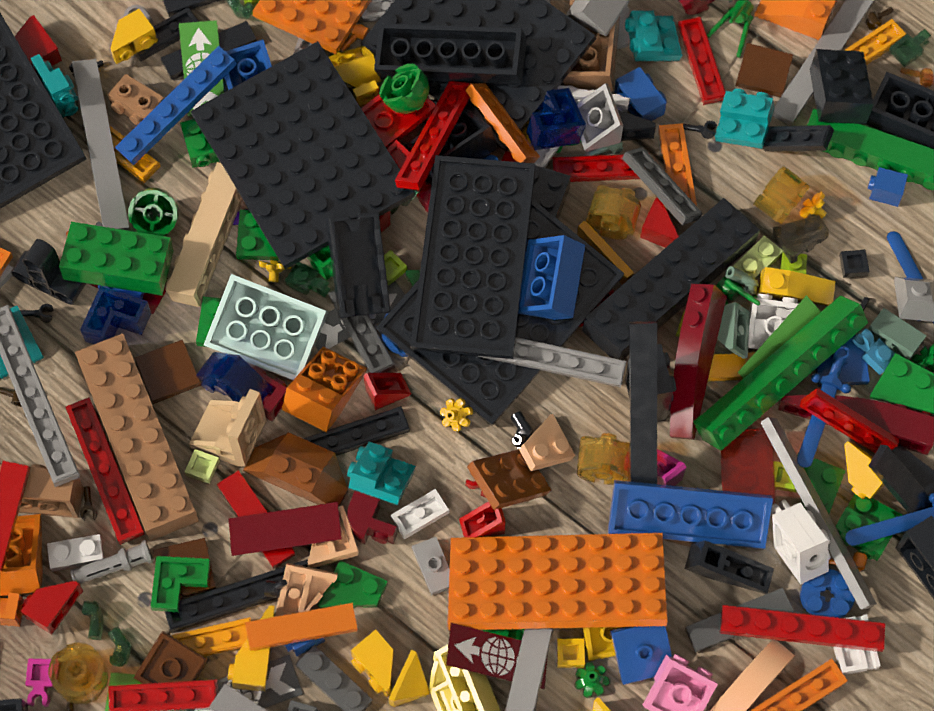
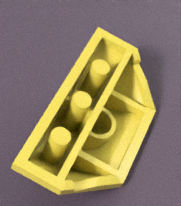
(458, 688)

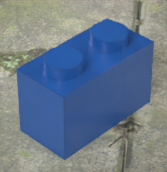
(644, 97)

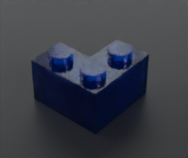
(557, 122)
(114, 311)
(231, 377)

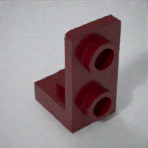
(272, 402)

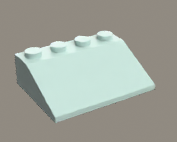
(265, 327)

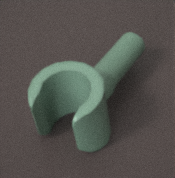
(616, 148)

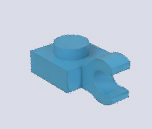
(876, 353)

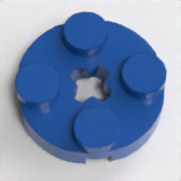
(816, 604)

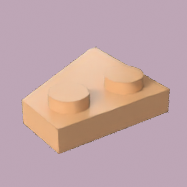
(547, 446)
(336, 550)
(303, 588)

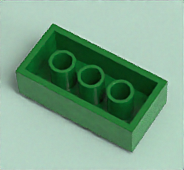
(116, 258)

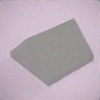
(597, 14)
(601, 119)

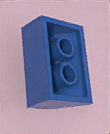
(250, 61)
(551, 277)

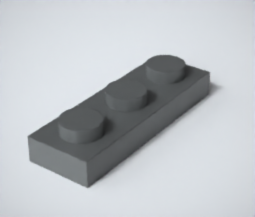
(333, 681)

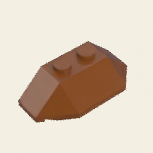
(299, 469)

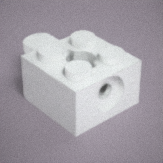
(800, 541)

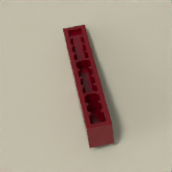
(695, 357)
(912, 428)

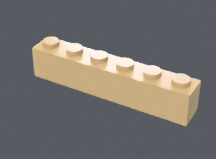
(205, 240)

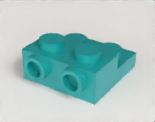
(652, 37)
(57, 85)
(745, 118)
(379, 473)

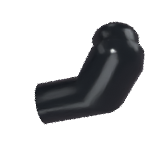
(523, 431)

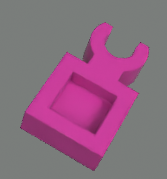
(38, 678)

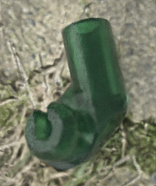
(239, 10)
(96, 621)
(122, 647)

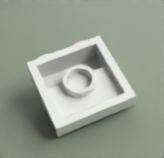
(767, 318)

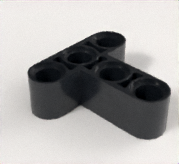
(41, 271)

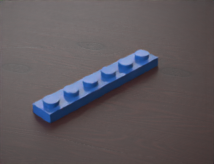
(176, 105)

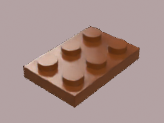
(507, 479)

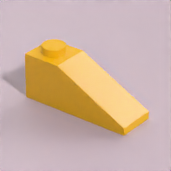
(796, 285)
(251, 666)

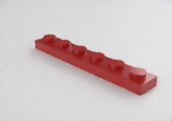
(433, 136)
(104, 471)
(802, 628)

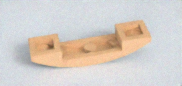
(755, 678)

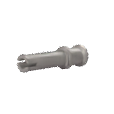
(123, 560)

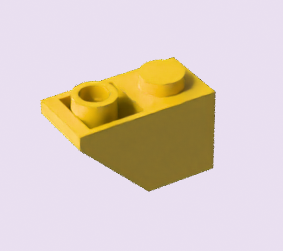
(132, 36)
(376, 659)

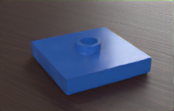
(853, 370)
(640, 651)

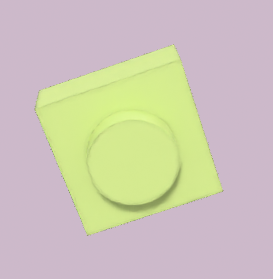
(202, 466)

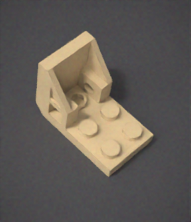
(230, 428)

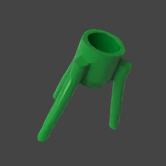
(739, 13)
(733, 290)

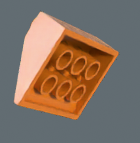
(802, 16)
(24, 559)

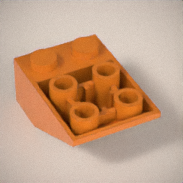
(323, 388)

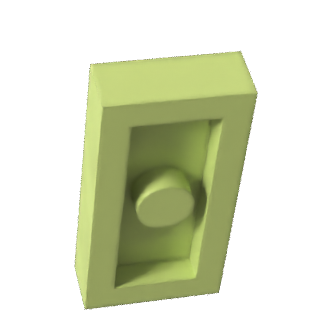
(761, 255)

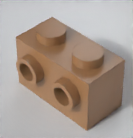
(133, 99)

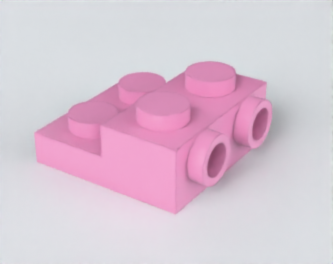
(680, 687)

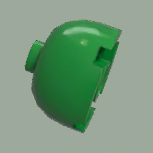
(406, 90)
(153, 212)

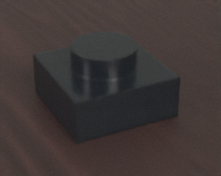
(854, 263)

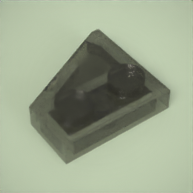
(800, 236)

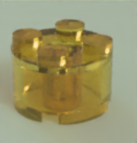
(781, 195)
(614, 212)
(603, 459)
(70, 661)

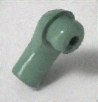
(743, 278)

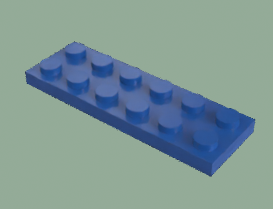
(690, 514)

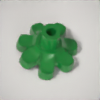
(926, 358)
(591, 685)

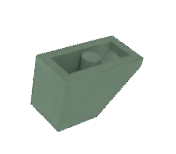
(735, 329)

